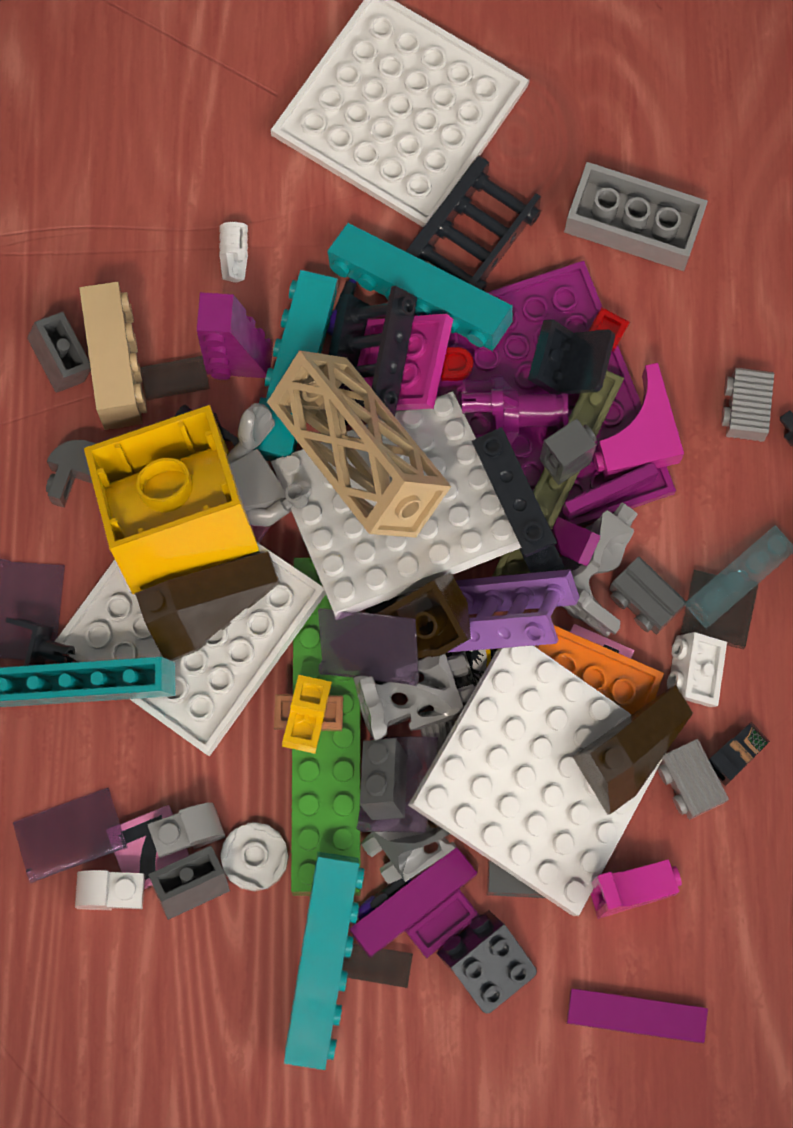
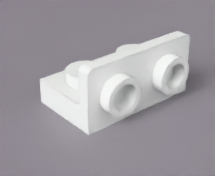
(698, 668)

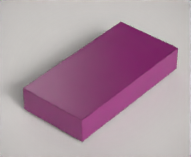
(574, 541)
(442, 923)

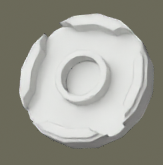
(254, 856)

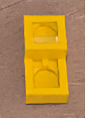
(306, 714)

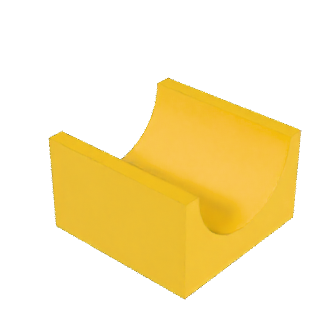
(169, 499)

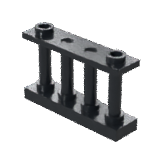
(460, 203)
(349, 340)
(518, 502)

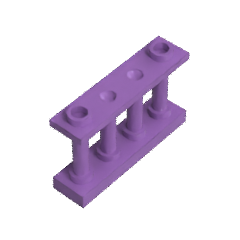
(515, 595)

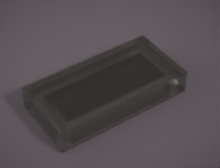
(174, 378)
(384, 968)

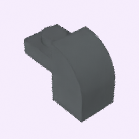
(69, 464)

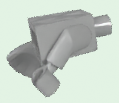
(258, 486)

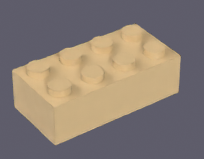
(113, 355)

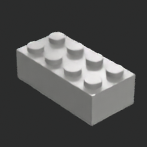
(635, 216)

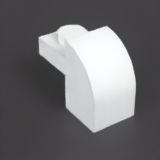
(109, 890)

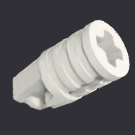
(233, 250)

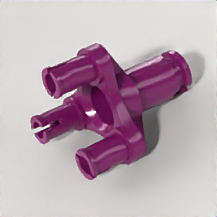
(513, 409)

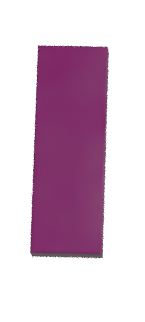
(610, 491)

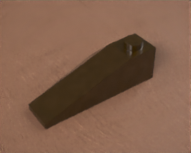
(196, 606)
(439, 616)
(629, 752)

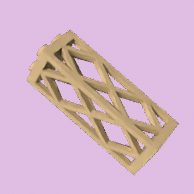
(313, 387)

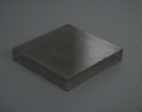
(731, 626)

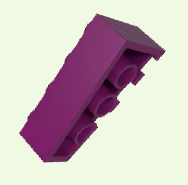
(230, 339)

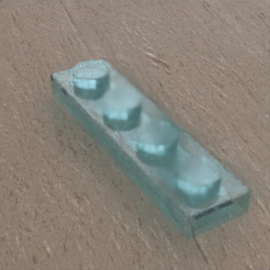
(740, 577)

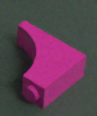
(648, 438)
(634, 888)

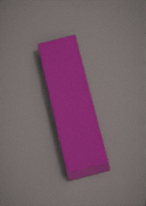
(412, 902)
(637, 1016)

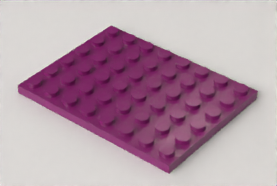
(573, 302)

